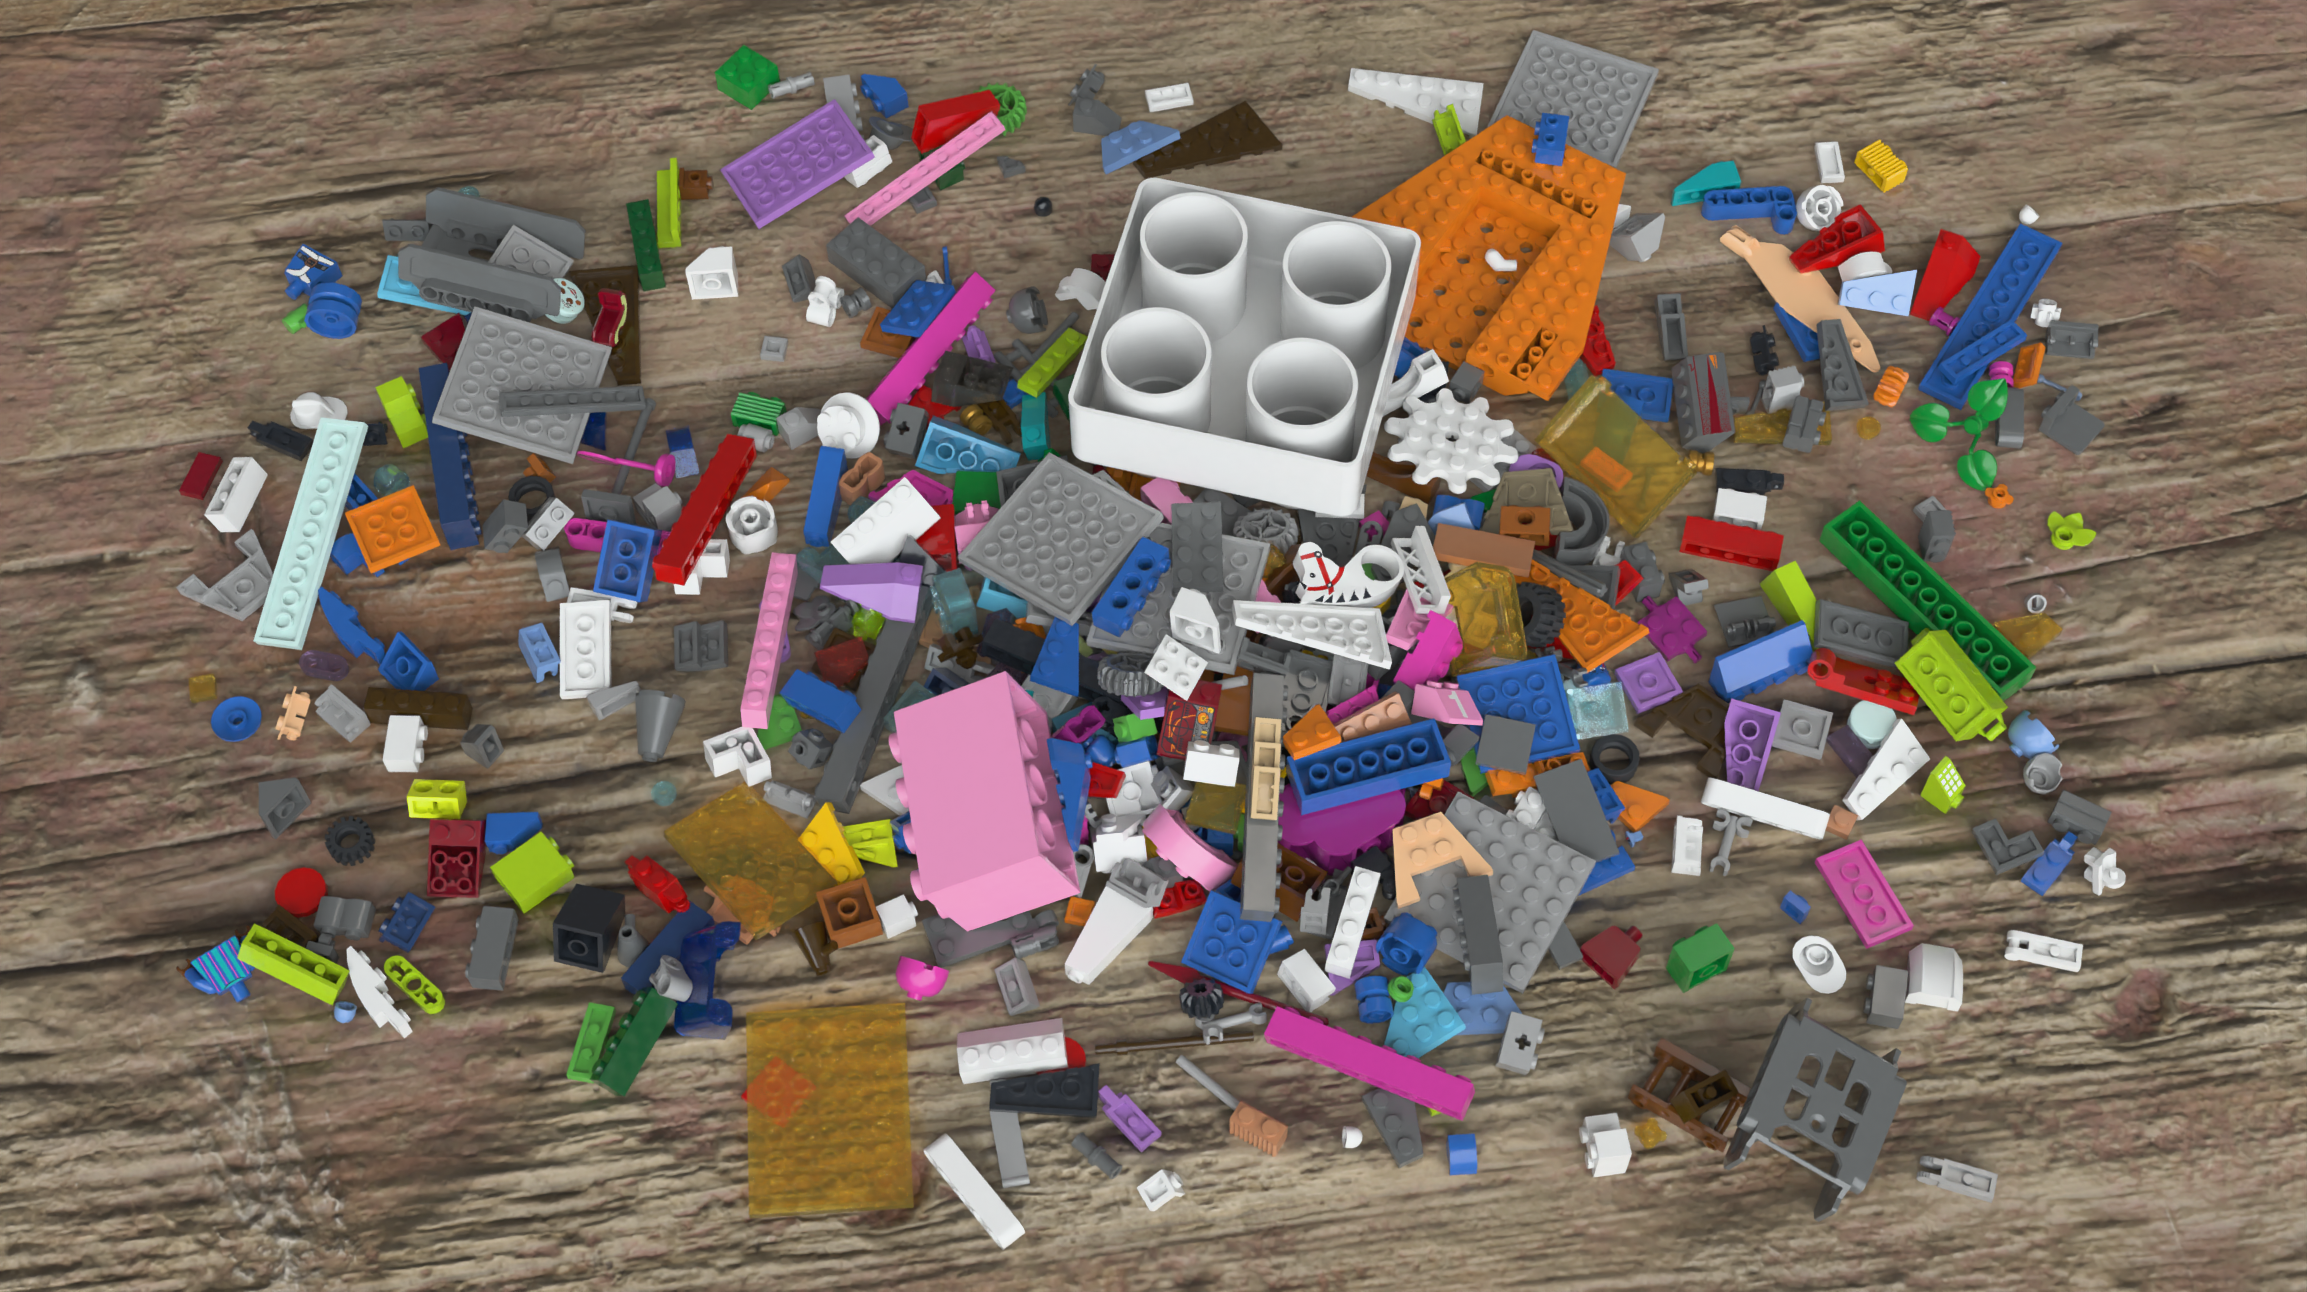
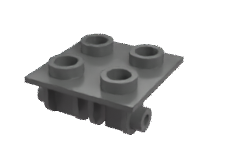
(1744, 620)

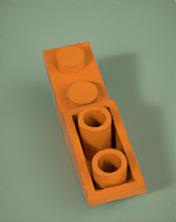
(1506, 782)

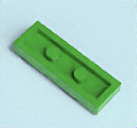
(591, 1041)

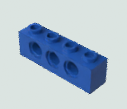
(1145, 555)

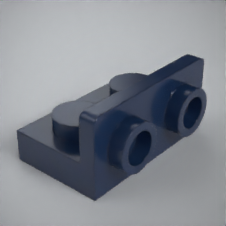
(407, 921)

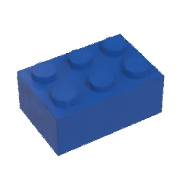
(627, 560)

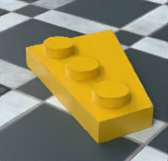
(829, 844)

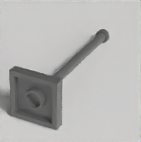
(613, 505)

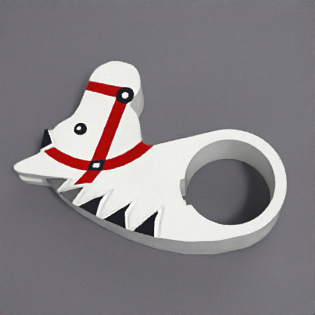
(1345, 586)

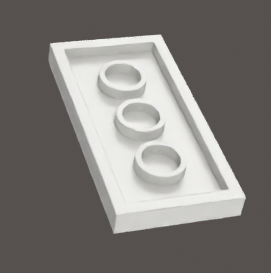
(585, 648)

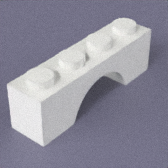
(1422, 377)
(1352, 922)

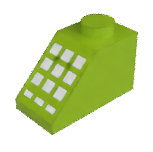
(1944, 786)

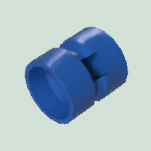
(1373, 999)

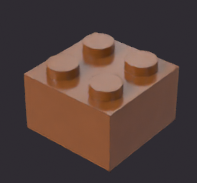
(849, 912)

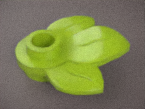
(2070, 529)

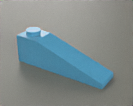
(955, 448)

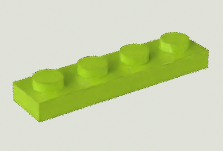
(1052, 362)

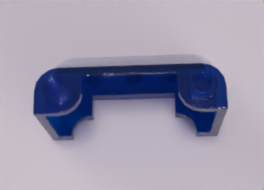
(701, 1013)

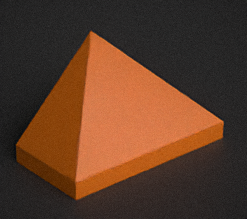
(768, 485)

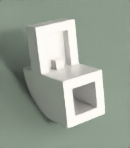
(1864, 266)
(1082, 285)

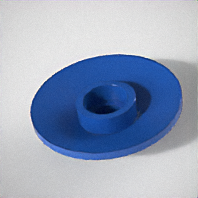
(232, 711)

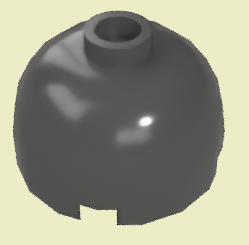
(1027, 311)

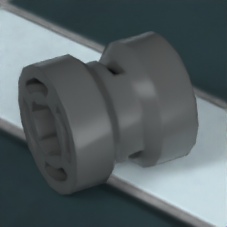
(855, 302)

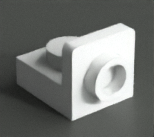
(1161, 1189)

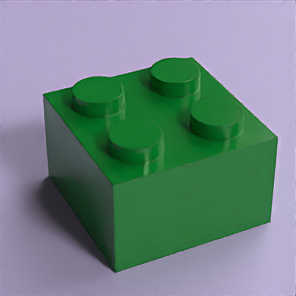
(747, 77)
(1699, 957)

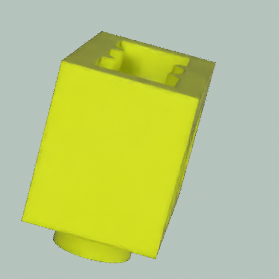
(436, 799)

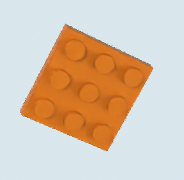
(392, 529)

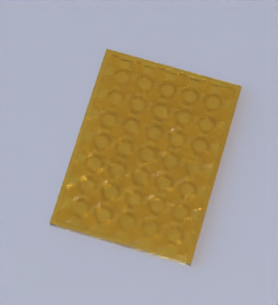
(828, 1110)

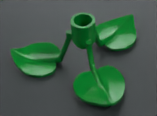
(1989, 401)

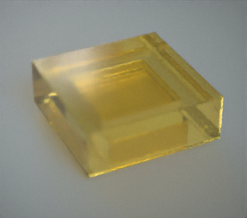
(202, 688)

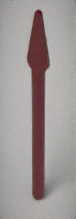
(1186, 974)

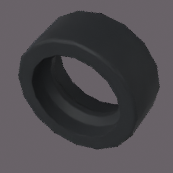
(529, 484)
(1615, 742)

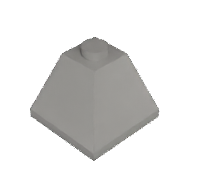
(1638, 236)

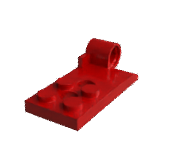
(1862, 681)

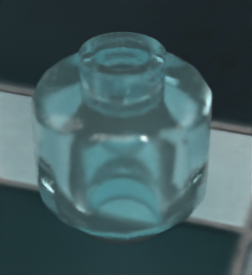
(390, 479)

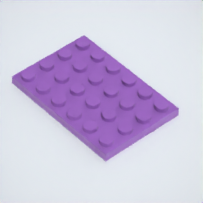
(797, 163)

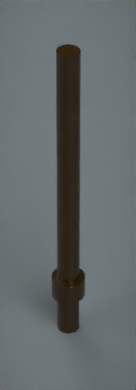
(1122, 1047)

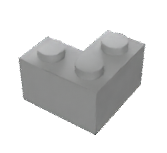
(658, 507)

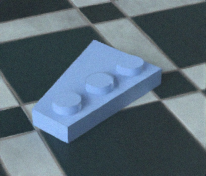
(1880, 293)

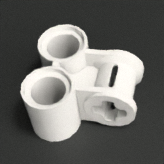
(824, 302)

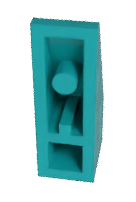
(1714, 177)
(1035, 426)

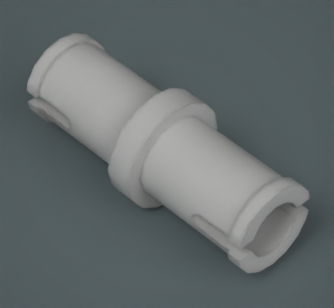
(791, 85)

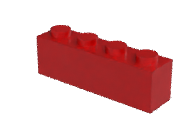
(1731, 543)

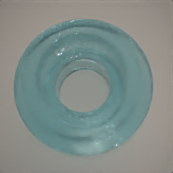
(666, 799)

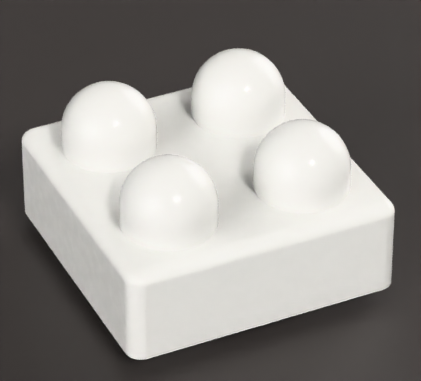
(1245, 346)

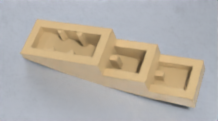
(1265, 768)

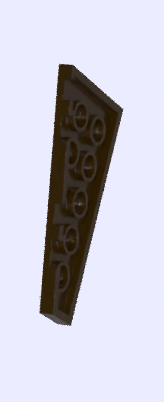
(1212, 142)
(626, 355)

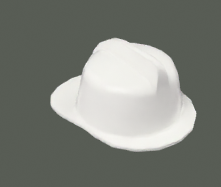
(311, 407)
(1819, 964)

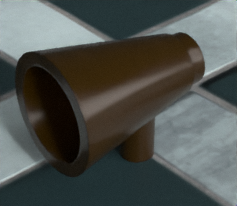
(815, 947)

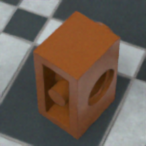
(1536, 517)

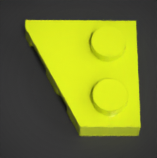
(873, 841)

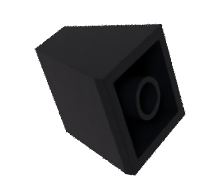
(588, 927)

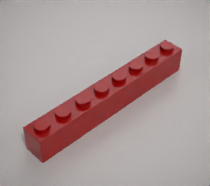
(704, 510)

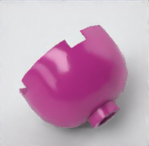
(920, 978)

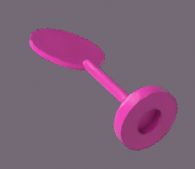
(663, 470)

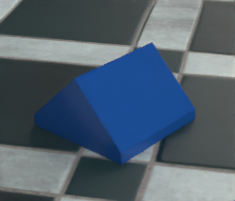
(407, 666)

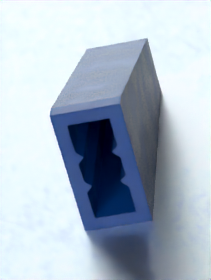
(825, 497)

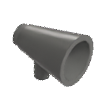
(630, 942)

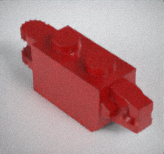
(657, 884)

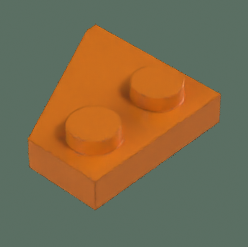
(1311, 734)
(1639, 805)

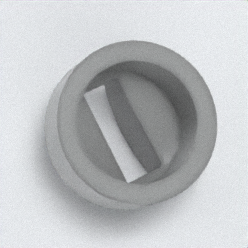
(2038, 600)

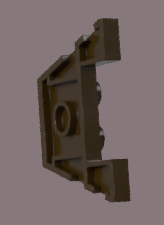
(1701, 717)

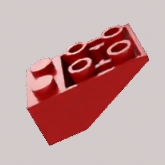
(941, 538)

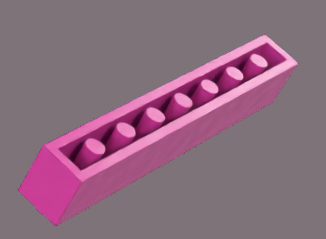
(930, 346)
(1370, 1063)

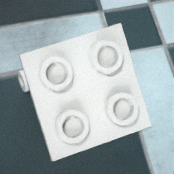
(1176, 667)

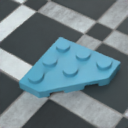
(1422, 1020)

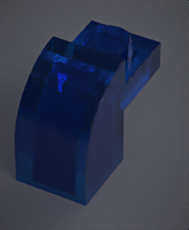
(682, 449)

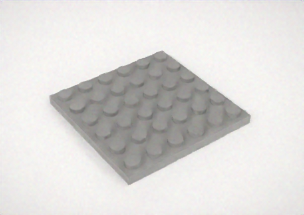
(1590, 86)
(514, 357)
(1060, 538)
(1242, 575)
(1530, 888)

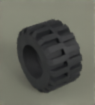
(1547, 613)

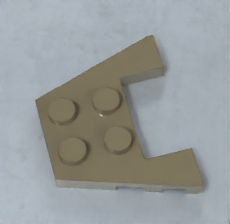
(1529, 489)

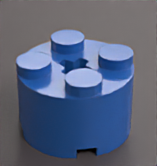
(1407, 944)

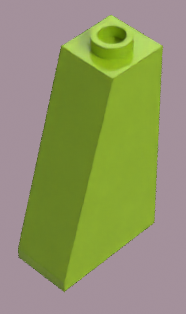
(1792, 597)

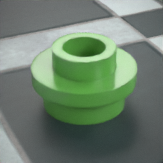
(1400, 989)

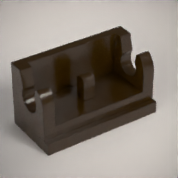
(289, 927)

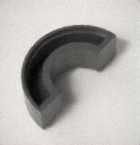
(1589, 517)
(1456, 740)

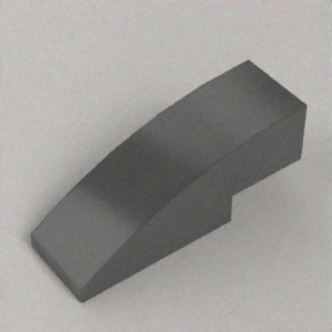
(1671, 326)

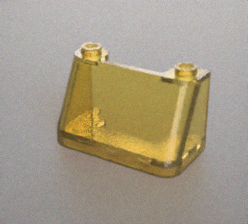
(1486, 618)

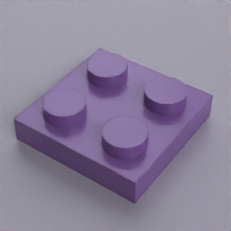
(1648, 682)

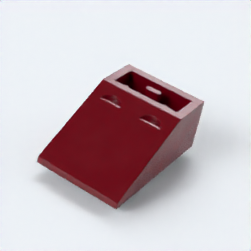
(456, 857)

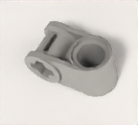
(671, 979)

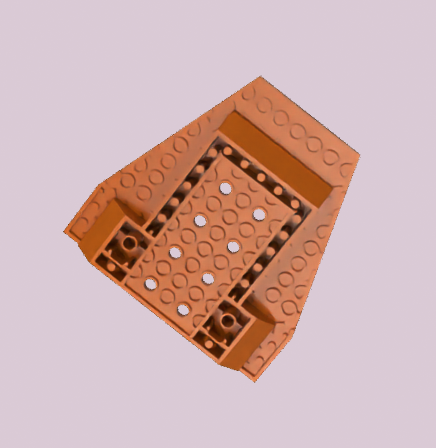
(1561, 213)

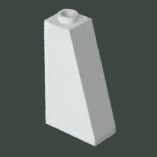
(1107, 932)

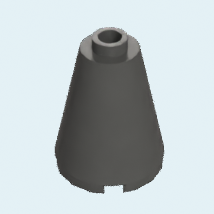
(656, 722)

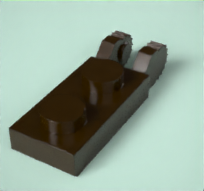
(1001, 417)

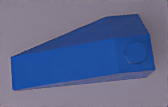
(1073, 774)

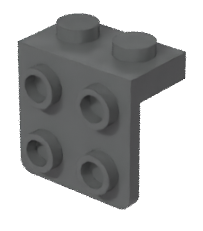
(2070, 423)

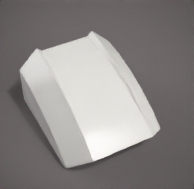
(1934, 977)

